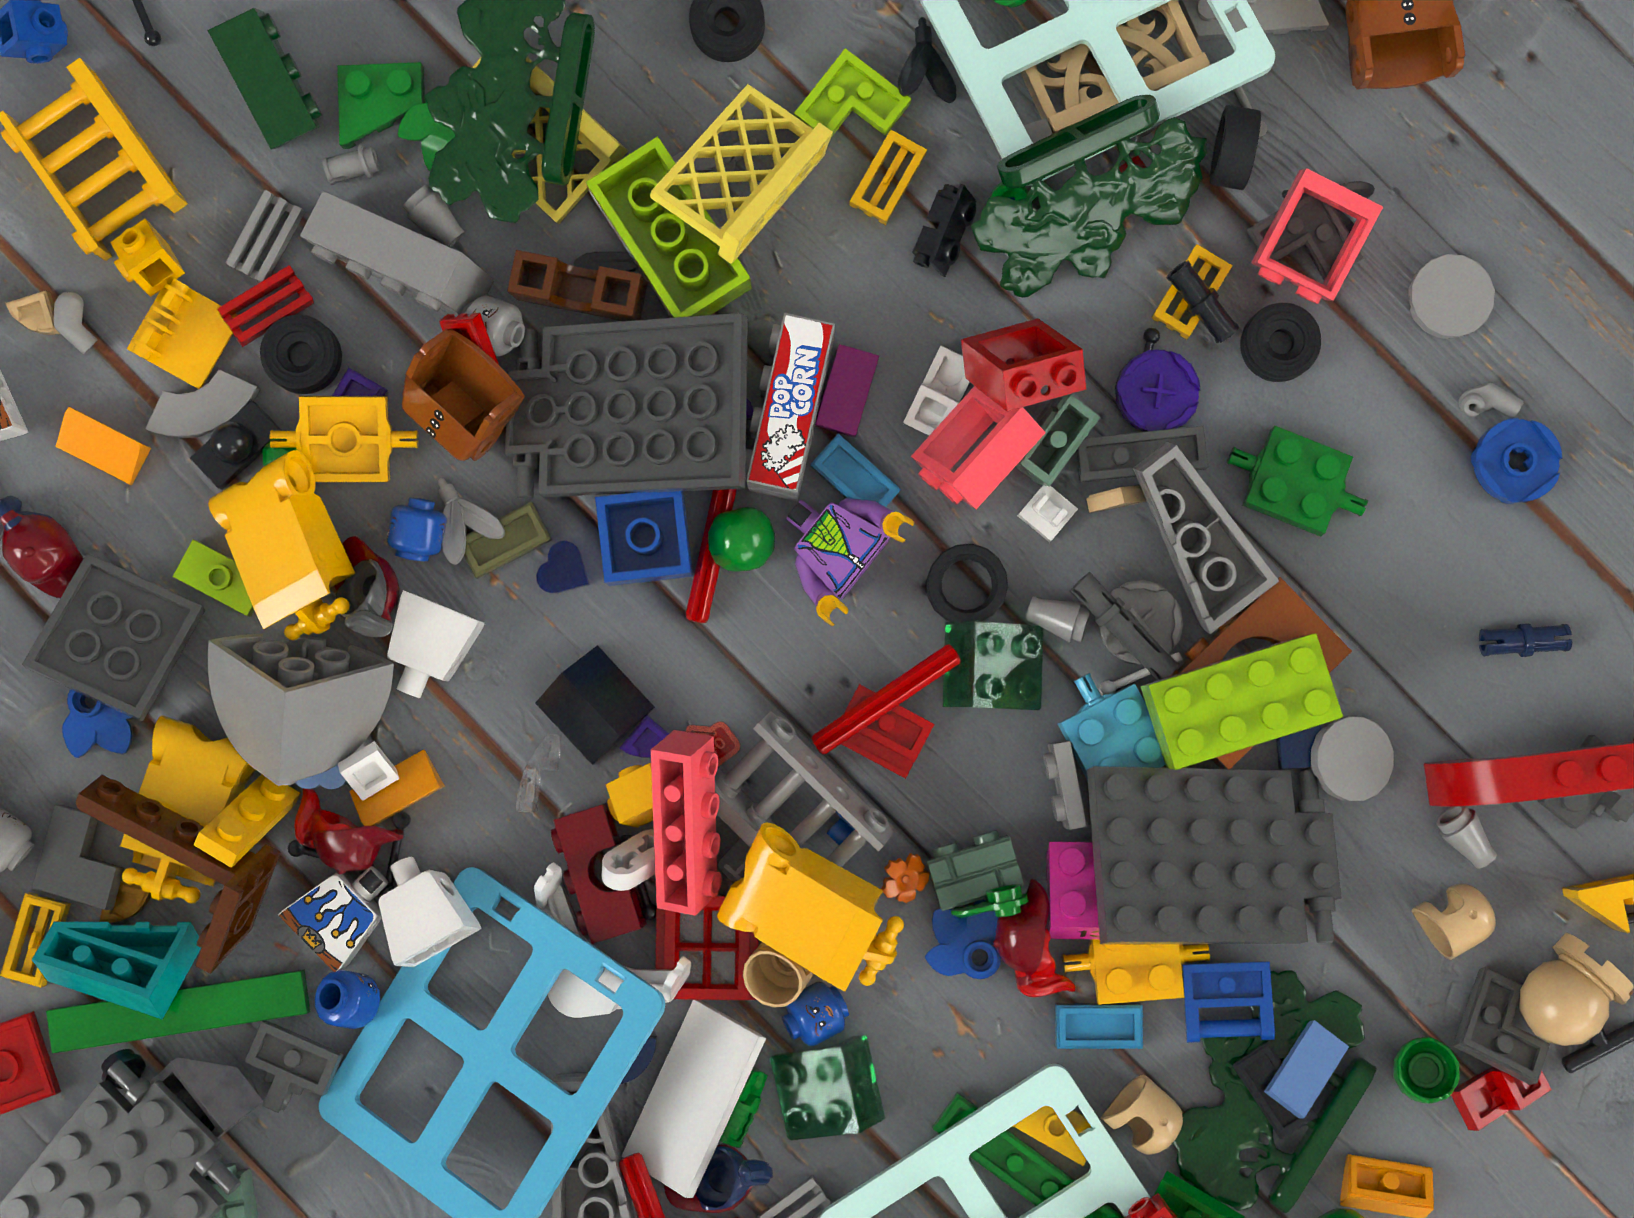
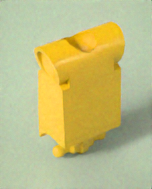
(284, 545)
(194, 781)
(810, 910)

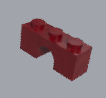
(603, 910)

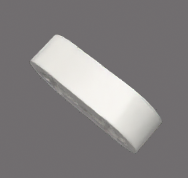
(630, 862)

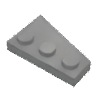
(1273, 16)

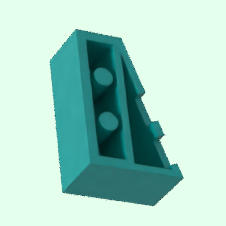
(120, 963)

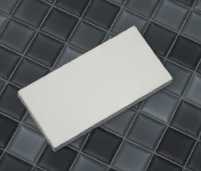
(694, 1097)

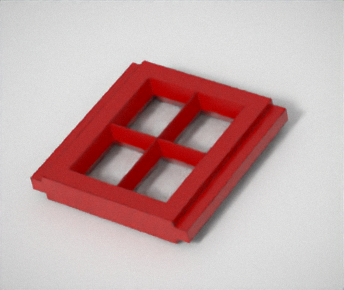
(714, 952)

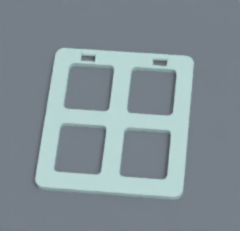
(1095, 26)
(948, 1157)

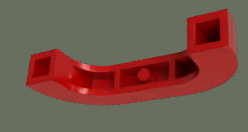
(1530, 776)

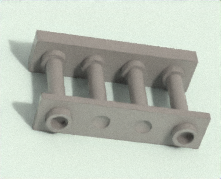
(747, 817)

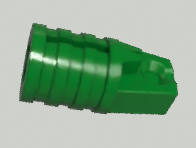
(744, 1109)

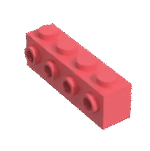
(685, 821)

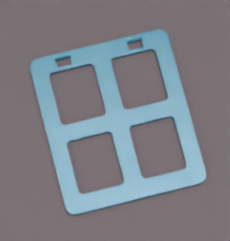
(492, 1058)

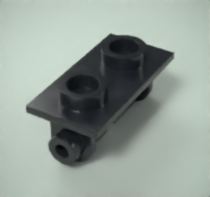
(953, 211)

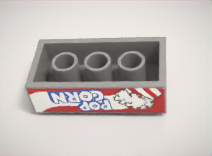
(790, 406)

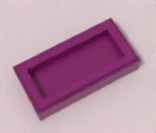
(847, 390)

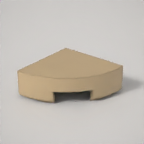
(35, 312)
(1115, 498)

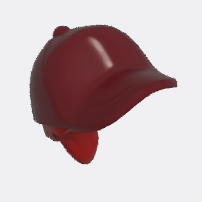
(336, 838)
(1024, 944)

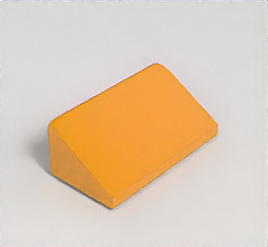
(101, 446)
(416, 782)
(1387, 1187)

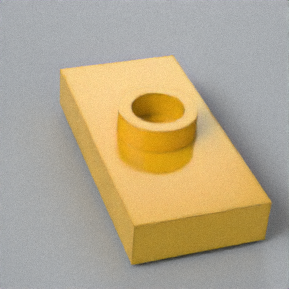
(1048, 1129)

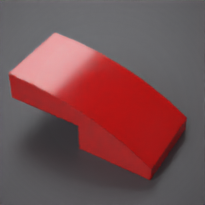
(1493, 1095)

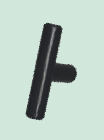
(1599, 1047)

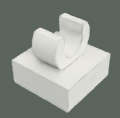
(1047, 512)
(368, 770)

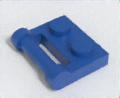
(1228, 986)

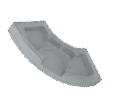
(203, 410)

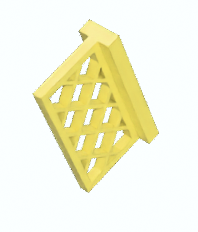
(591, 136)
(775, 184)

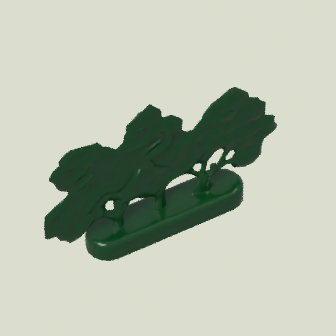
(495, 105)
(1088, 211)
(1216, 1135)

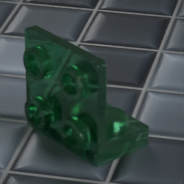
(996, 667)
(828, 1090)

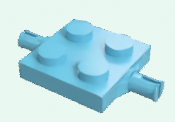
(1112, 729)

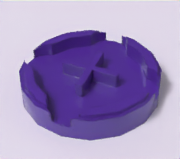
(1157, 391)

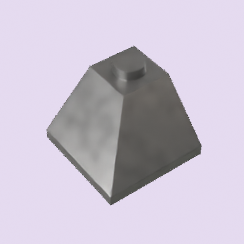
(211, 1091)

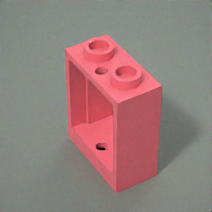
(1336, 196)
(990, 460)

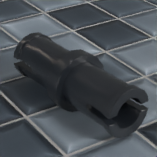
(1202, 301)

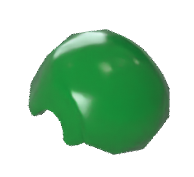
(741, 539)
(1426, 1070)

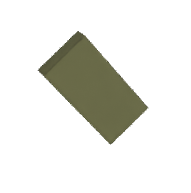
(522, 535)

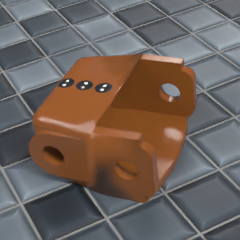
(1403, 42)
(459, 395)

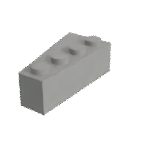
(1205, 544)

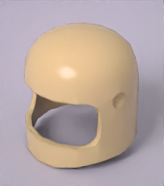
(1461, 925)
(770, 980)
(1149, 1114)

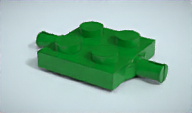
(1297, 481)

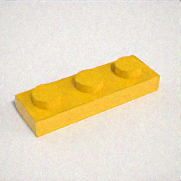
(246, 820)

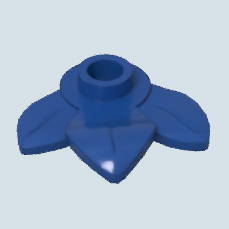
(95, 725)
(958, 941)

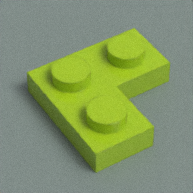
(852, 87)

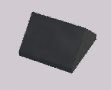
(594, 704)

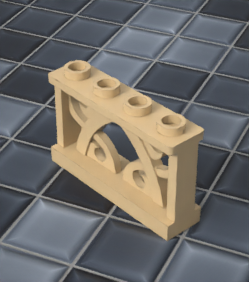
(1135, 35)

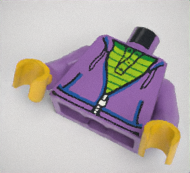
(840, 547)

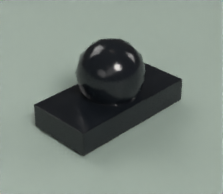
(234, 445)

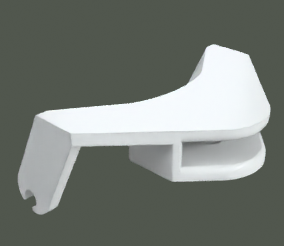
(570, 993)

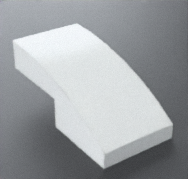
(938, 392)

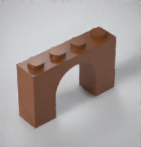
(1271, 617)

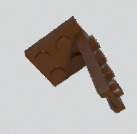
(174, 835)

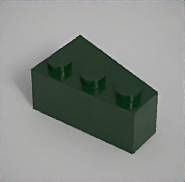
(266, 77)

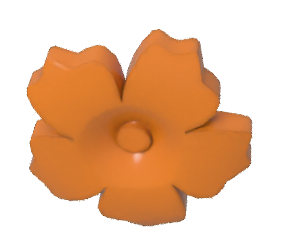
(905, 878)

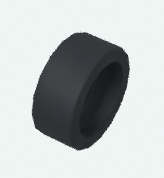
(1235, 147)
(986, 559)

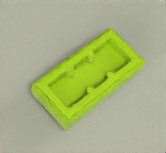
(214, 576)

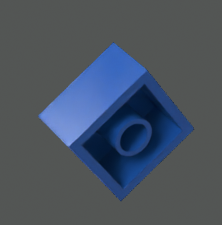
(643, 537)

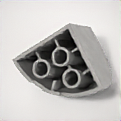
(296, 702)

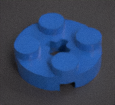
(1492, 458)

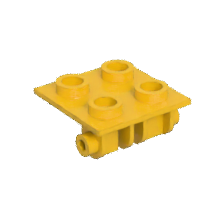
(182, 334)

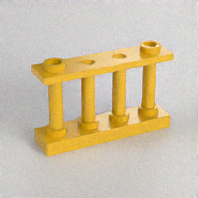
(110, 123)

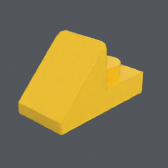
(1605, 899)

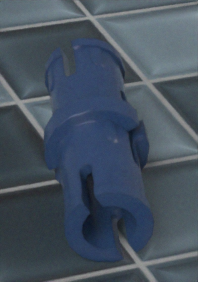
(1525, 640)

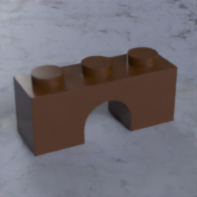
(563, 286)

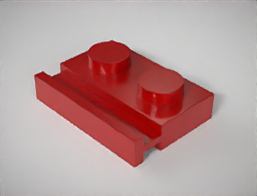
(892, 739)

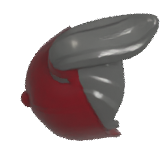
(370, 591)

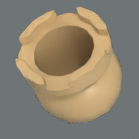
(1570, 996)

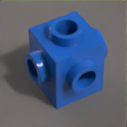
(31, 30)

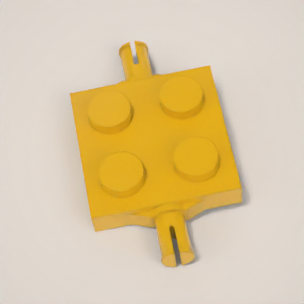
(345, 437)
(1136, 970)

